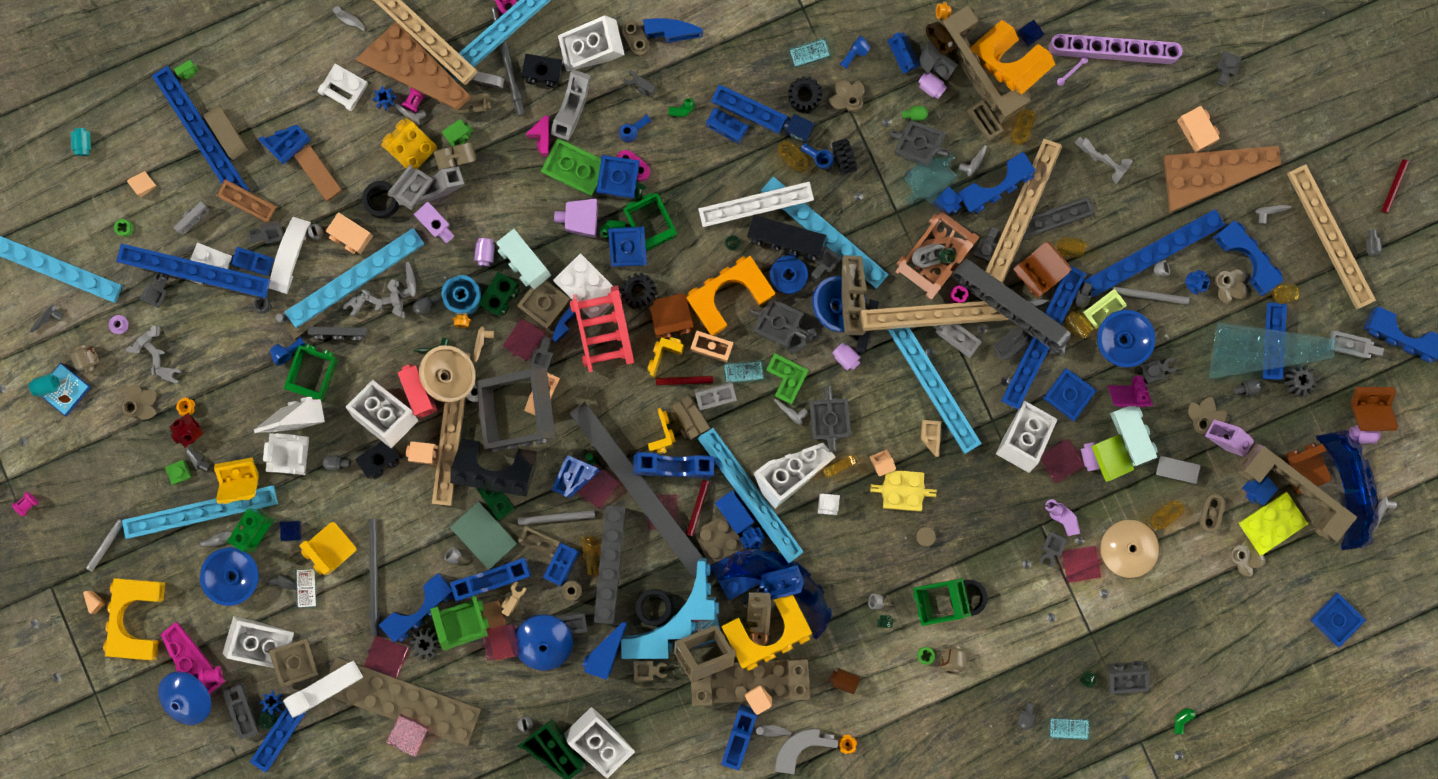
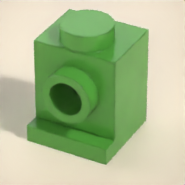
(458, 133)

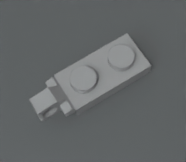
(959, 338)
(1355, 345)

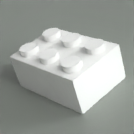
(587, 282)
(382, 414)

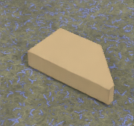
(931, 435)

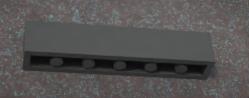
(610, 564)

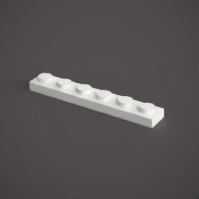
(756, 204)

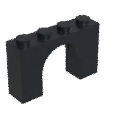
(512, 480)

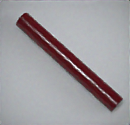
(1395, 186)
(684, 380)
(697, 509)

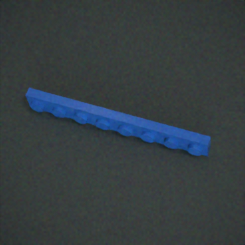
(197, 127)
(1154, 252)
(193, 270)
(1037, 350)

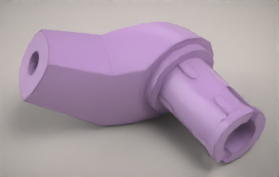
(1063, 515)

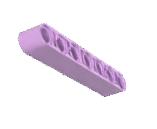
(1124, 48)

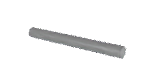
(1152, 295)
(556, 517)

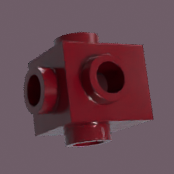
(185, 430)

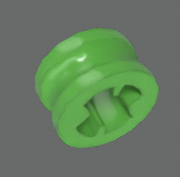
(130, 227)
(931, 657)

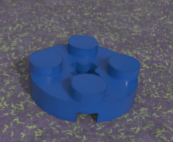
(797, 281)

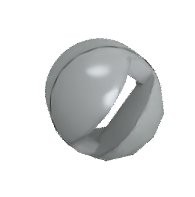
(319, 229)
(1161, 269)
(452, 555)
(876, 601)
(529, 722)

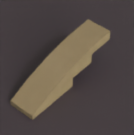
(853, 294)

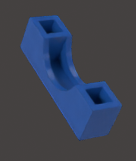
(976, 197)
(1264, 275)
(1383, 324)
(658, 465)
(490, 579)
(398, 625)

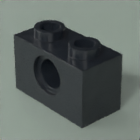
(534, 63)
(368, 463)

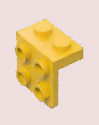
(408, 144)
(673, 345)
(661, 445)
(236, 480)
(328, 549)

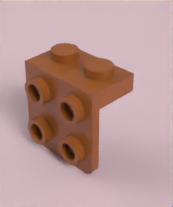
(1042, 269)
(671, 316)
(1374, 409)
(1309, 464)

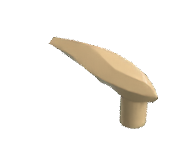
(480, 341)

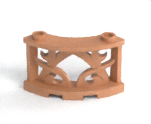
(934, 282)

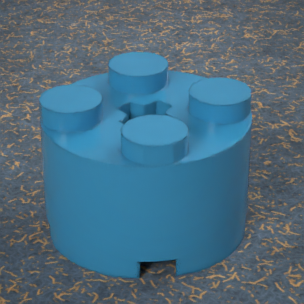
(459, 285)

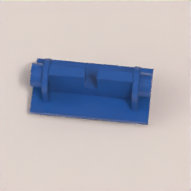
(903, 52)

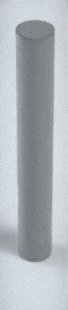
(105, 545)

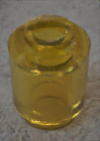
(1071, 246)
(1285, 293)
(1078, 324)

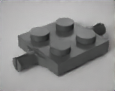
(919, 143)
(778, 323)
(830, 419)

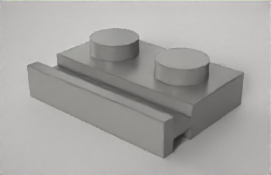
(410, 187)

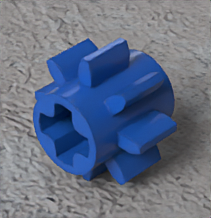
(384, 93)
(1197, 281)
(752, 537)
(275, 707)

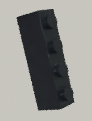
(787, 237)

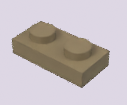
(300, 331)

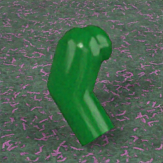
(682, 111)
(611, 224)
(1182, 718)

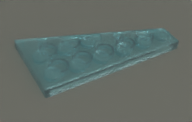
(1254, 349)

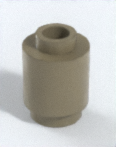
(578, 590)

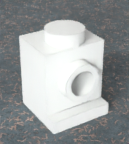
(828, 504)

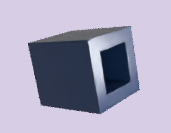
(798, 128)

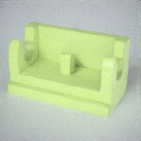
(1104, 307)

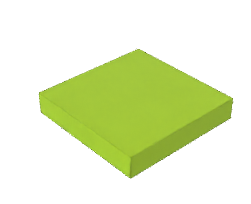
(1112, 458)

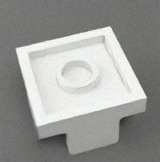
(286, 453)

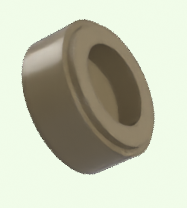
(925, 536)

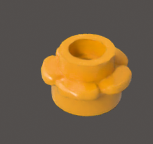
(943, 11)
(461, 321)
(181, 406)
(852, 744)

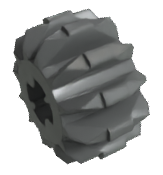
(1295, 384)
(422, 650)

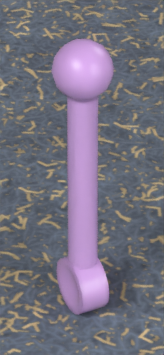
(1061, 81)

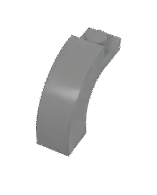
(572, 105)
(444, 183)
(796, 743)

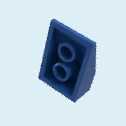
(603, 656)

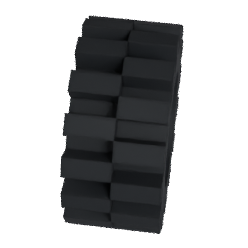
(804, 105)
(844, 156)
(633, 282)

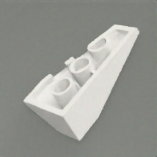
(786, 475)

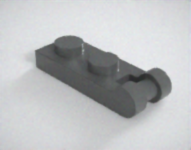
(240, 711)

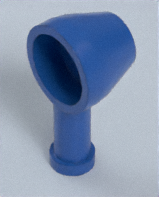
(859, 47)
(634, 128)
(819, 156)
(281, 354)

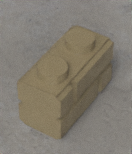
(690, 418)

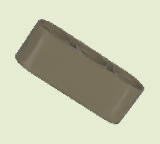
(225, 132)

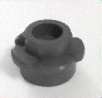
(257, 305)

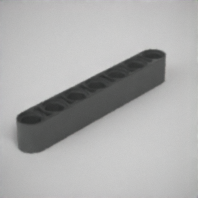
(1011, 305)

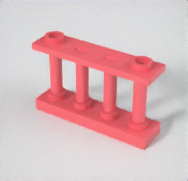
(616, 316)

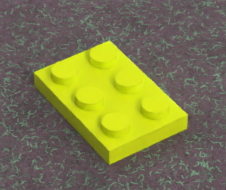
(1273, 523)

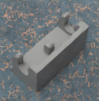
(715, 395)

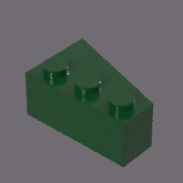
(552, 749)

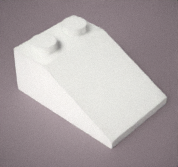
(591, 44)
(294, 416)
(1026, 437)
(252, 640)
(598, 743)

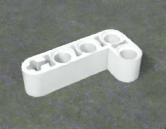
(323, 689)

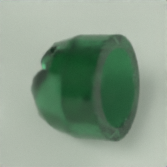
(732, 247)
(951, 255)
(1088, 679)

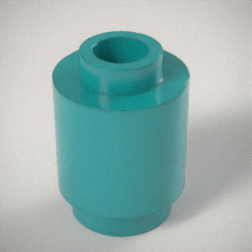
(80, 142)
(44, 385)

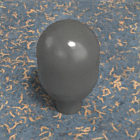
(1373, 244)
(1083, 296)
(424, 305)
(1248, 387)
(335, 463)
(1027, 717)

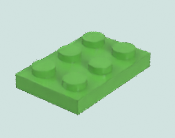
(573, 167)

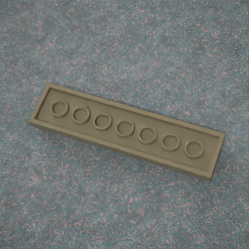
(394, 696)

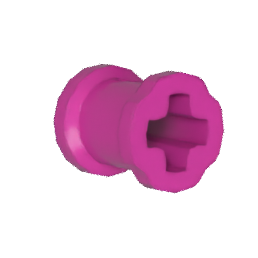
(417, 97)
(961, 290)
(25, 504)
(211, 675)

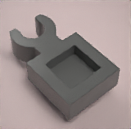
(1155, 370)
(1053, 545)

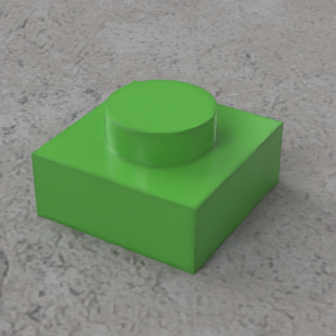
(186, 70)
(178, 472)

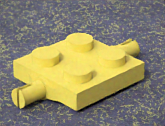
(903, 490)

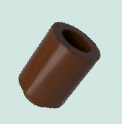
(844, 680)

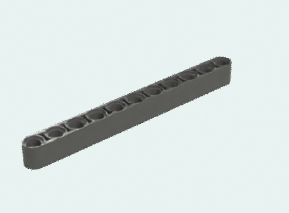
(637, 487)

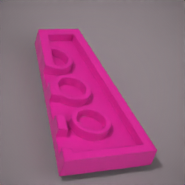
(186, 653)

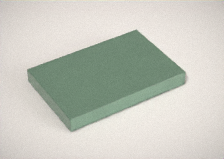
(483, 535)

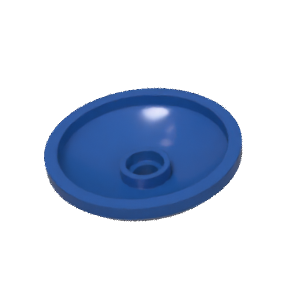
(828, 294)
(1138, 335)
(216, 576)
(545, 631)
(184, 698)

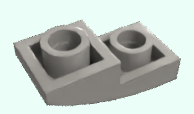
(1178, 469)

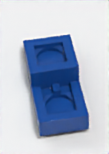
(252, 261)
(561, 329)

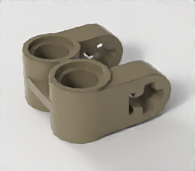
(455, 155)

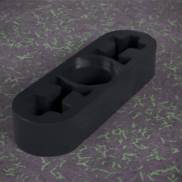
(863, 339)

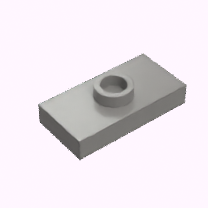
(191, 218)

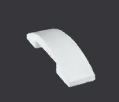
(287, 255)

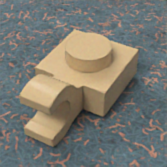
(510, 603)

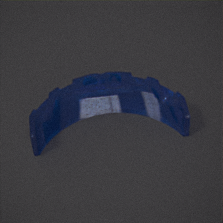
(1357, 484)
(810, 600)

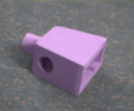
(427, 216)
(579, 217)
(1238, 442)

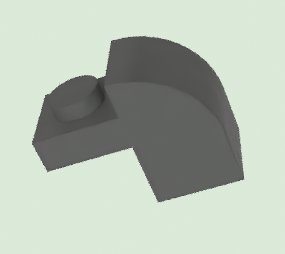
(933, 60)

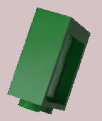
(648, 200)
(295, 368)
(255, 527)
(958, 598)

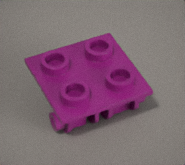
(1131, 395)

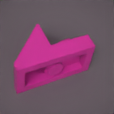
(542, 131)

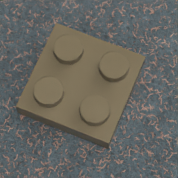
(544, 303)
(718, 540)
(293, 662)

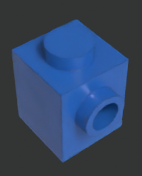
(948, 202)
(1261, 491)

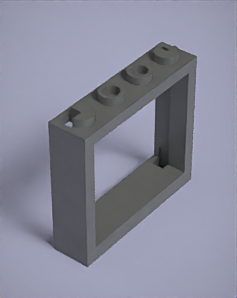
(542, 408)

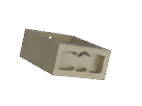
(710, 667)

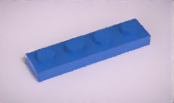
(749, 109)
(1276, 321)
(276, 740)

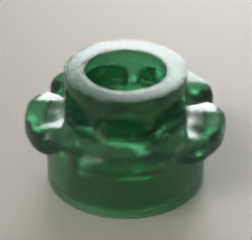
(885, 621)
(262, 720)

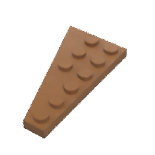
(406, 62)
(1206, 173)

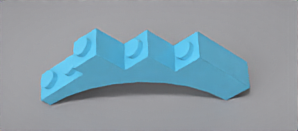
(657, 643)

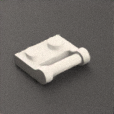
(345, 81)

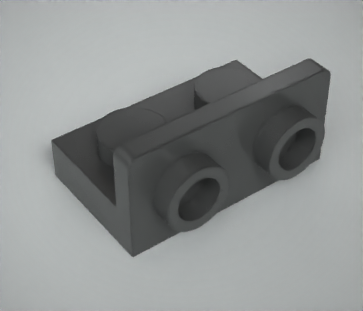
(1128, 677)

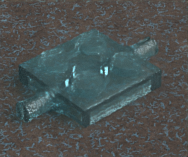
(931, 180)

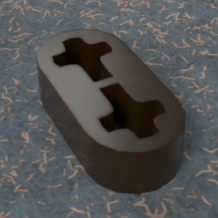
(940, 38)

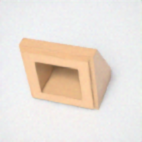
(141, 184)
(883, 462)
(93, 601)
(759, 699)

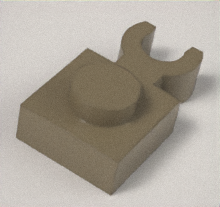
(645, 670)

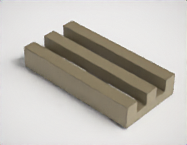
(993, 133)

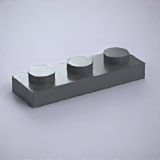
(338, 333)

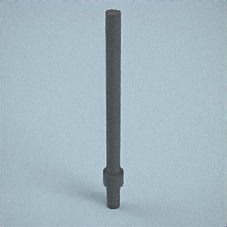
(516, 96)
(373, 615)

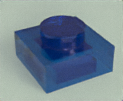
(1031, 33)
(290, 530)

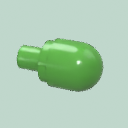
(916, 113)

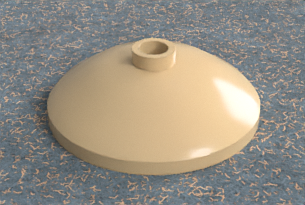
(456, 368)
(1116, 550)

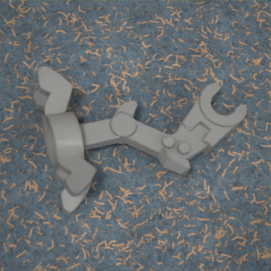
(1087, 147)
(395, 298)
(144, 341)

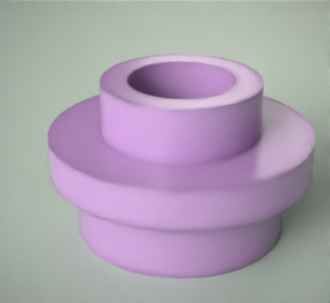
(123, 327)

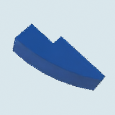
(672, 29)
(739, 737)

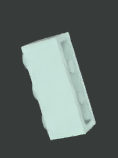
(522, 259)
(1134, 434)

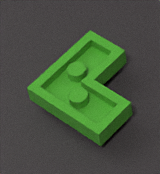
(792, 376)

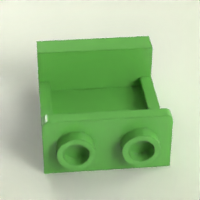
(460, 623)

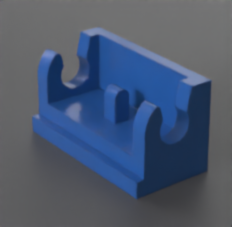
(726, 125)
(735, 511)
(561, 564)
(782, 582)

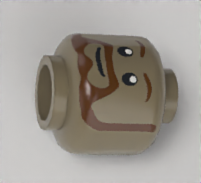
(84, 357)
(953, 660)

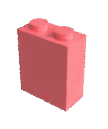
(420, 401)

